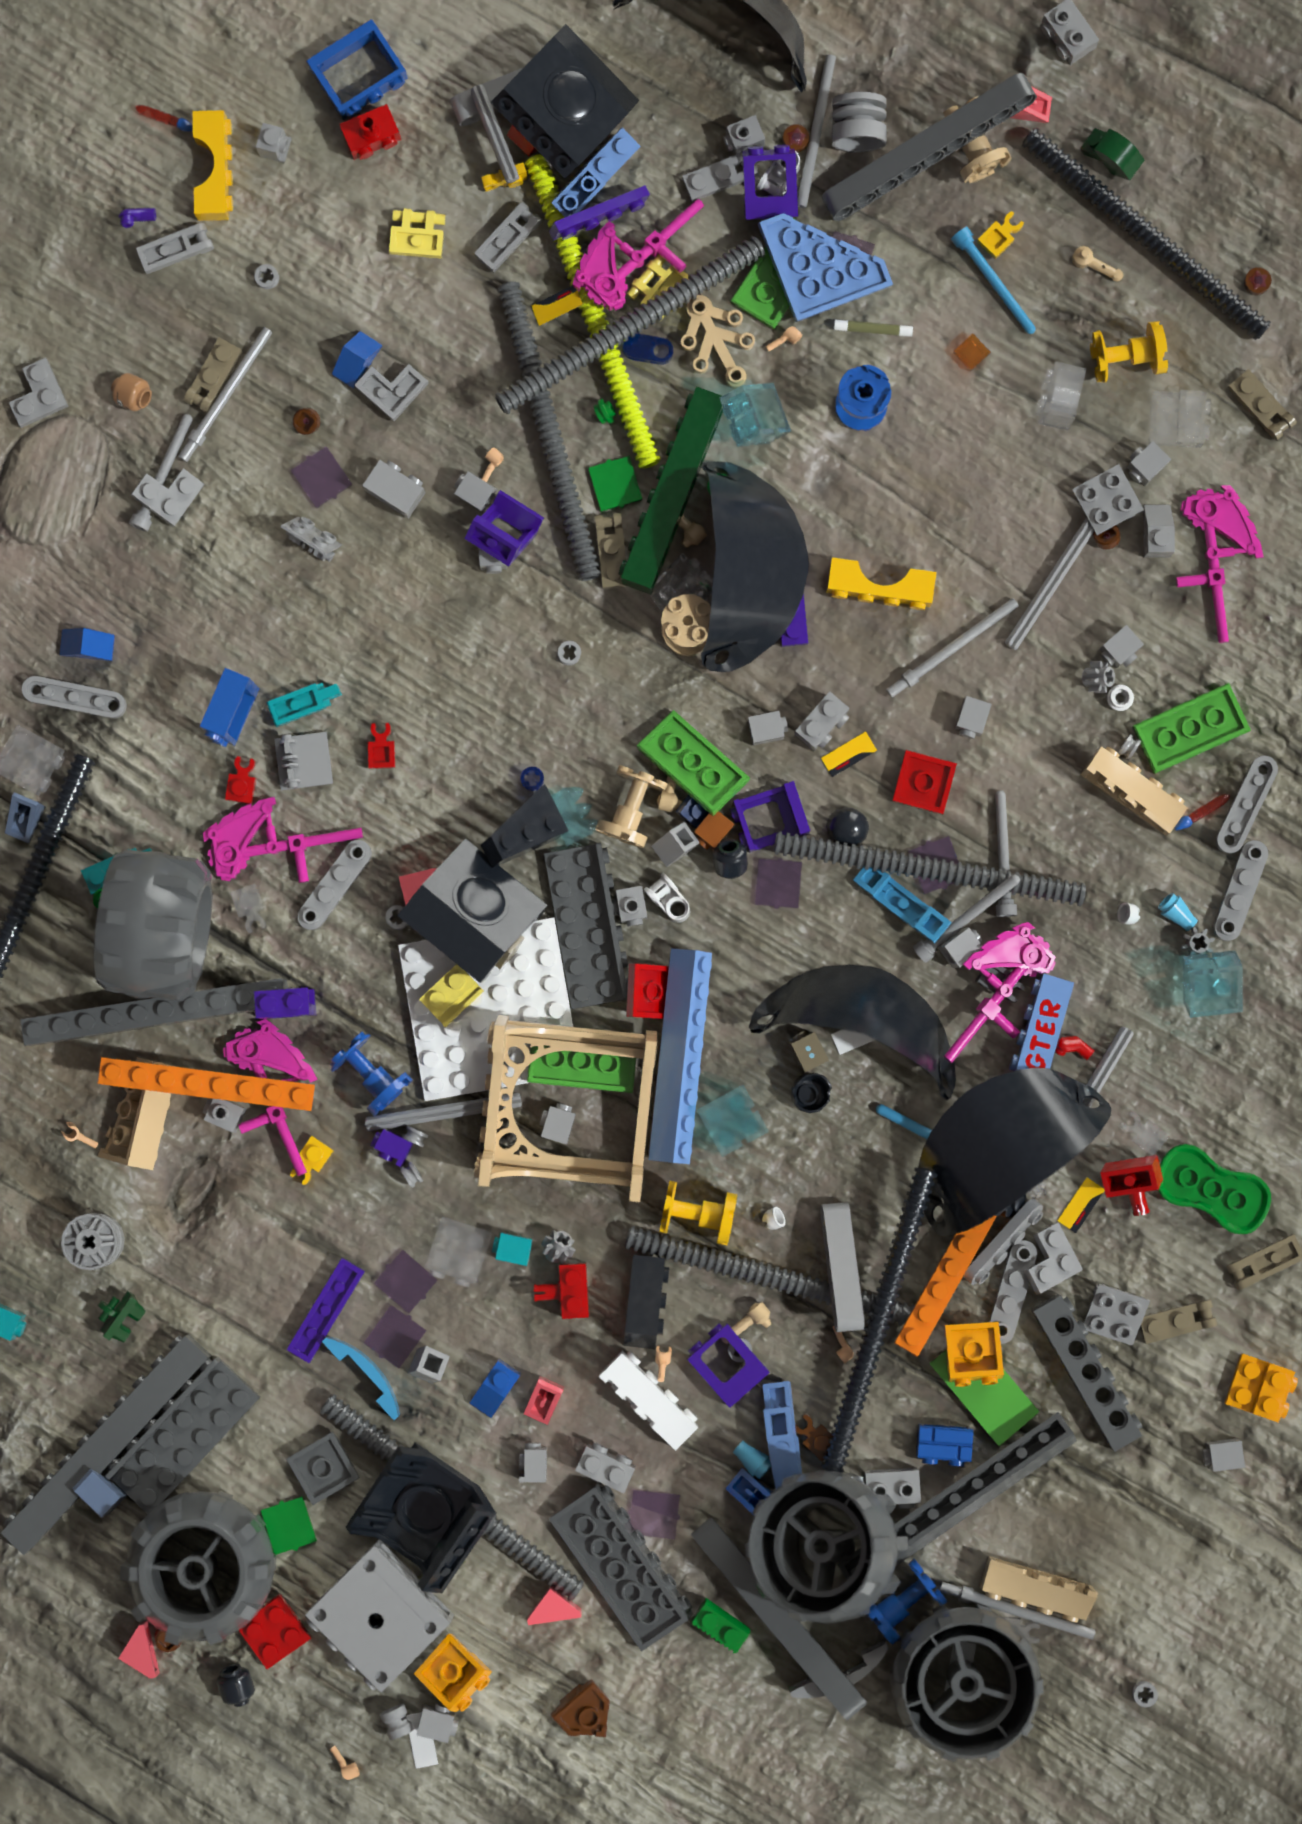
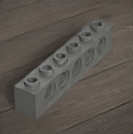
(1115, 1435)

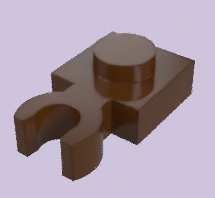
(816, 1439)

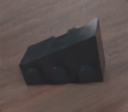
(527, 829)
(645, 1302)

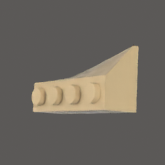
(1134, 791)
(138, 1127)
(1037, 1588)

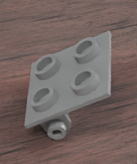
(1108, 499)
(303, 531)
(303, 761)
(1115, 1314)

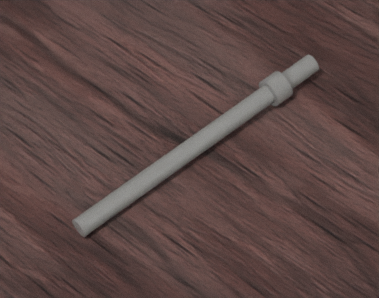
(197, 436)
(911, 677)
(967, 1595)

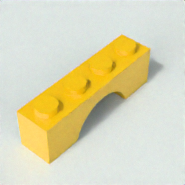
(212, 196)
(848, 580)

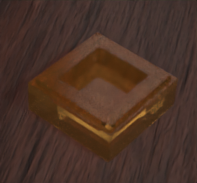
(971, 352)

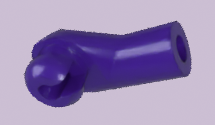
(129, 216)

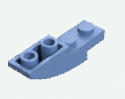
(595, 173)
(781, 1431)

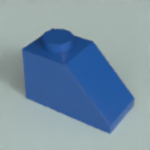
(495, 1388)

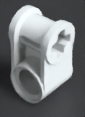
(775, 178)
(667, 897)

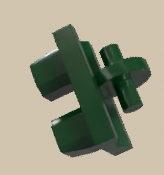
(113, 1326)

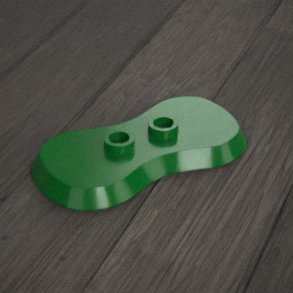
(1232, 1198)

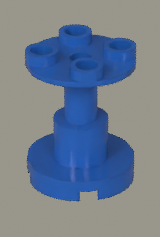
(863, 397)
(377, 1080)
(894, 1608)

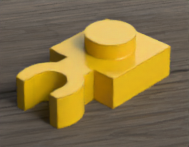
(493, 181)
(997, 237)
(314, 1157)

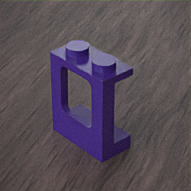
(770, 206)
(496, 541)
(790, 810)
(285, 1003)
(743, 1380)

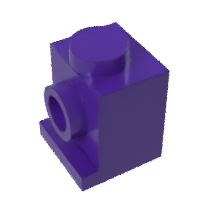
(391, 1146)

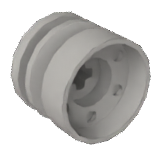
(859, 122)
(108, 1241)

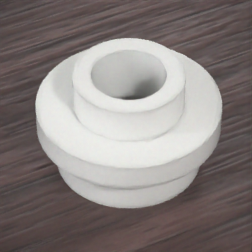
(1128, 697)

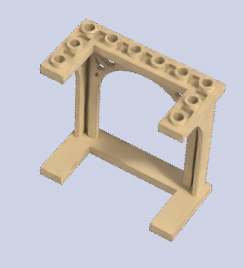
(503, 1162)

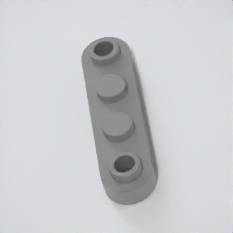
(74, 697)
(1246, 804)
(334, 885)
(1240, 890)
(1009, 1235)
(1013, 1289)

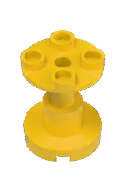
(1138, 350)
(709, 1215)

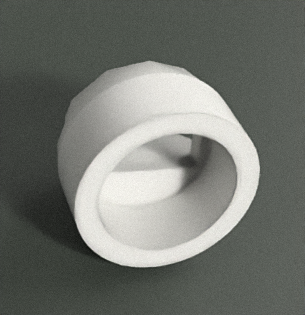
(1133, 911)
(774, 1218)

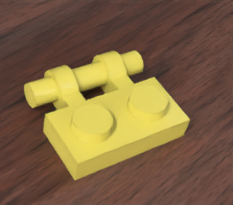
(417, 241)
(667, 279)

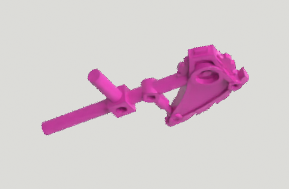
(598, 267)
(1230, 518)
(235, 832)
(1010, 949)
(272, 1050)

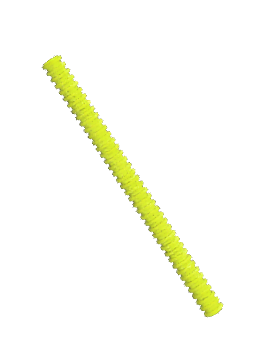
(595, 320)

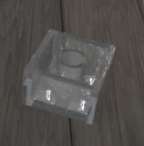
(1061, 397)

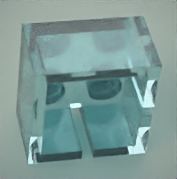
(755, 414)
(1213, 984)
(731, 1120)

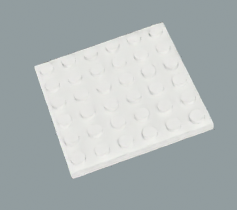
(525, 989)

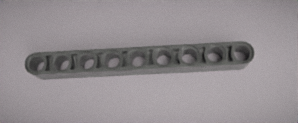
(929, 147)
(787, 1630)

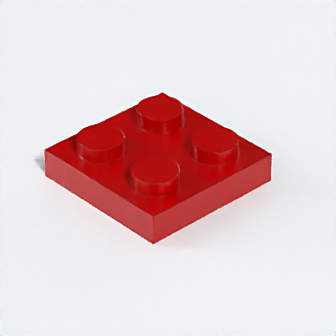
(924, 782)
(646, 990)
(275, 1632)

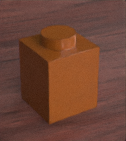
(713, 830)

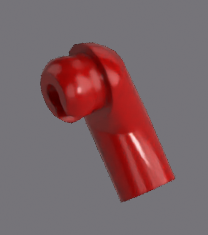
(1073, 1044)

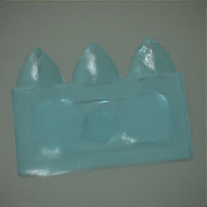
(574, 814)

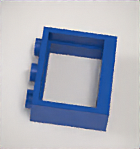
(346, 47)
(229, 708)

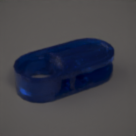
(642, 348)

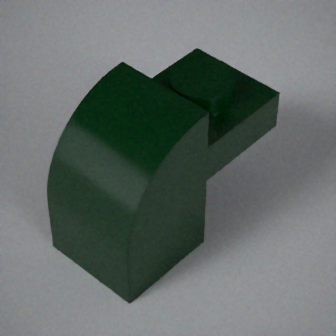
(1114, 151)

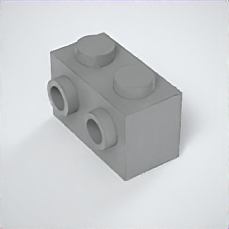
(1069, 32)
(394, 488)
(821, 721)
(606, 1467)
(899, 1484)

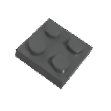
(323, 1468)

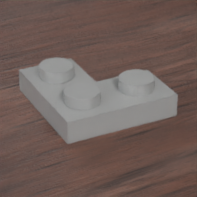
(394, 396)
(45, 398)
(170, 502)
(1059, 1260)

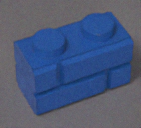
(944, 1443)

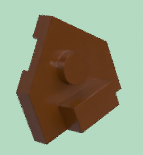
(583, 1711)

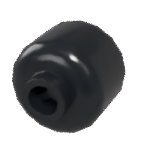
(730, 859)
(235, 1685)

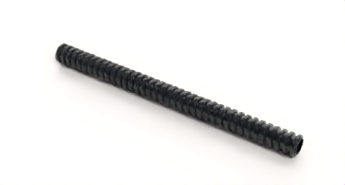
(1146, 233)
(42, 856)
(879, 1319)

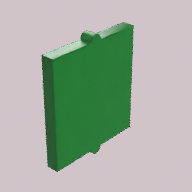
(615, 483)
(288, 1525)

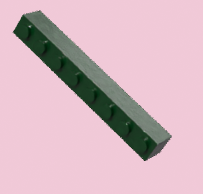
(672, 492)

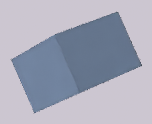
(23, 817)
(99, 1493)

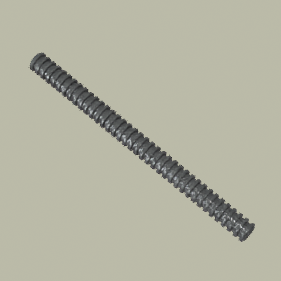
(630, 324)
(549, 434)
(927, 868)
(747, 1270)
(496, 1530)

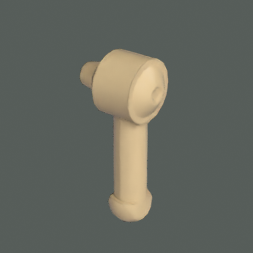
(1084, 257)
(693, 532)
(668, 800)
(757, 1314)

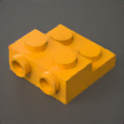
(974, 1353)
(1261, 1388)
(453, 1674)

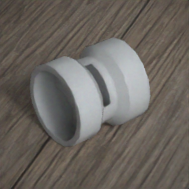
(396, 1722)

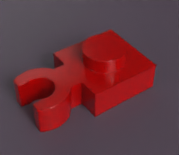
(381, 752)
(241, 786)

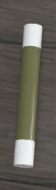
(876, 328)

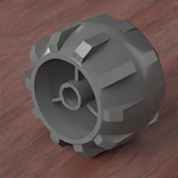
(153, 925)
(233, 1523)
(776, 1553)
(997, 1728)

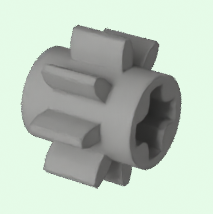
(1098, 677)
(1205, 942)
(558, 1246)

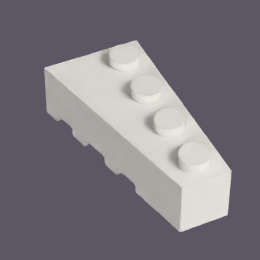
(649, 1399)

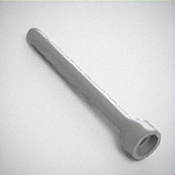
(142, 518)
(1006, 905)
(927, 948)

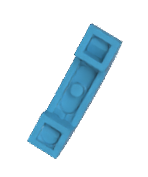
(903, 903)
(342, 1349)

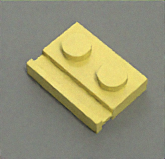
(451, 995)

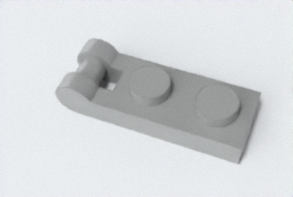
(715, 177)
(507, 237)
(174, 248)

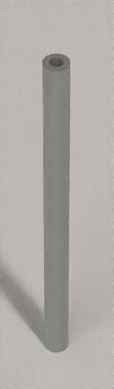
(816, 131)

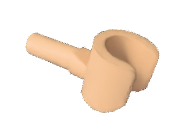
(792, 334)
(495, 459)
(76, 1135)
(845, 1352)
(662, 1360)
(348, 1771)

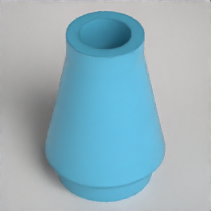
(1177, 911)
(754, 1460)

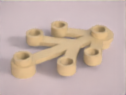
(714, 337)

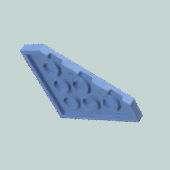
(819, 269)

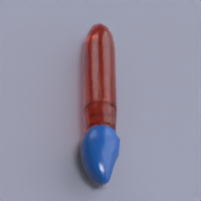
(164, 117)
(1203, 811)

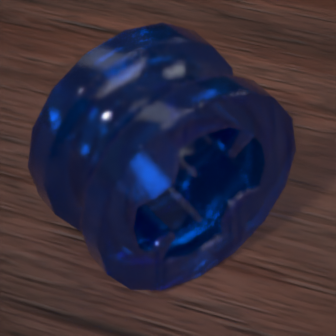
(538, 773)

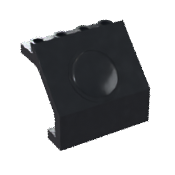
(565, 101)
(472, 910)
(424, 1514)

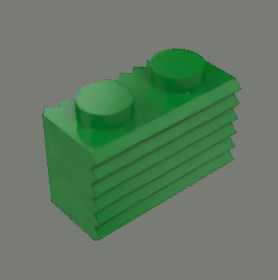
(721, 1625)

